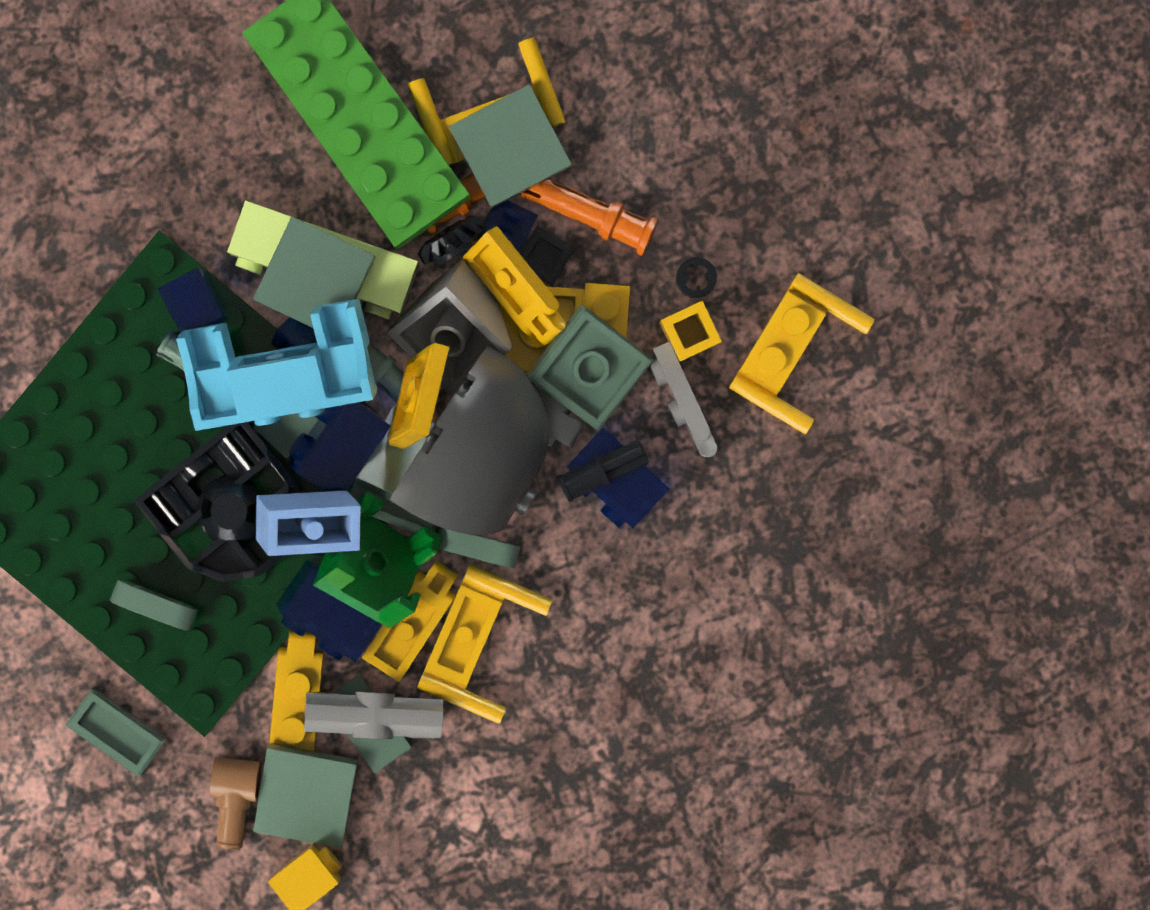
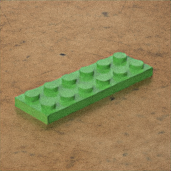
(357, 117)

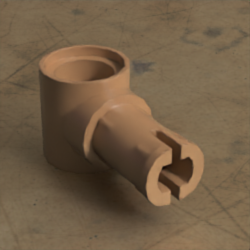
(235, 787)

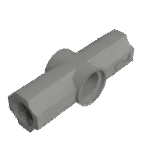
(373, 715)

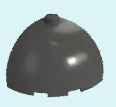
(481, 453)

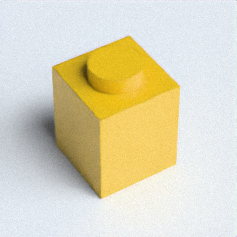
(690, 331)
(306, 877)

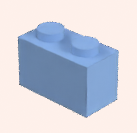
(307, 523)

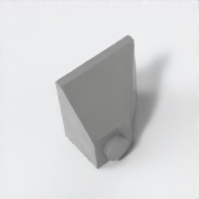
(457, 314)

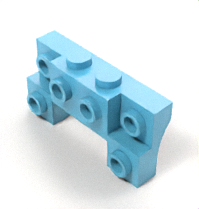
(279, 381)

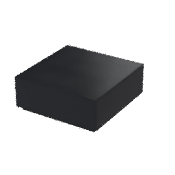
(546, 254)

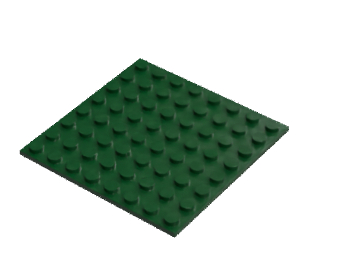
(92, 440)

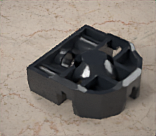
(231, 495)

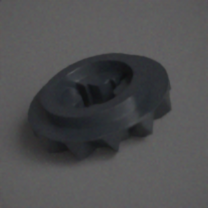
(451, 241)

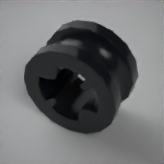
(710, 276)

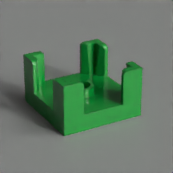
(382, 571)

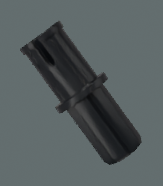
(603, 470)

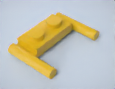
(439, 131)
(784, 343)
(466, 635)

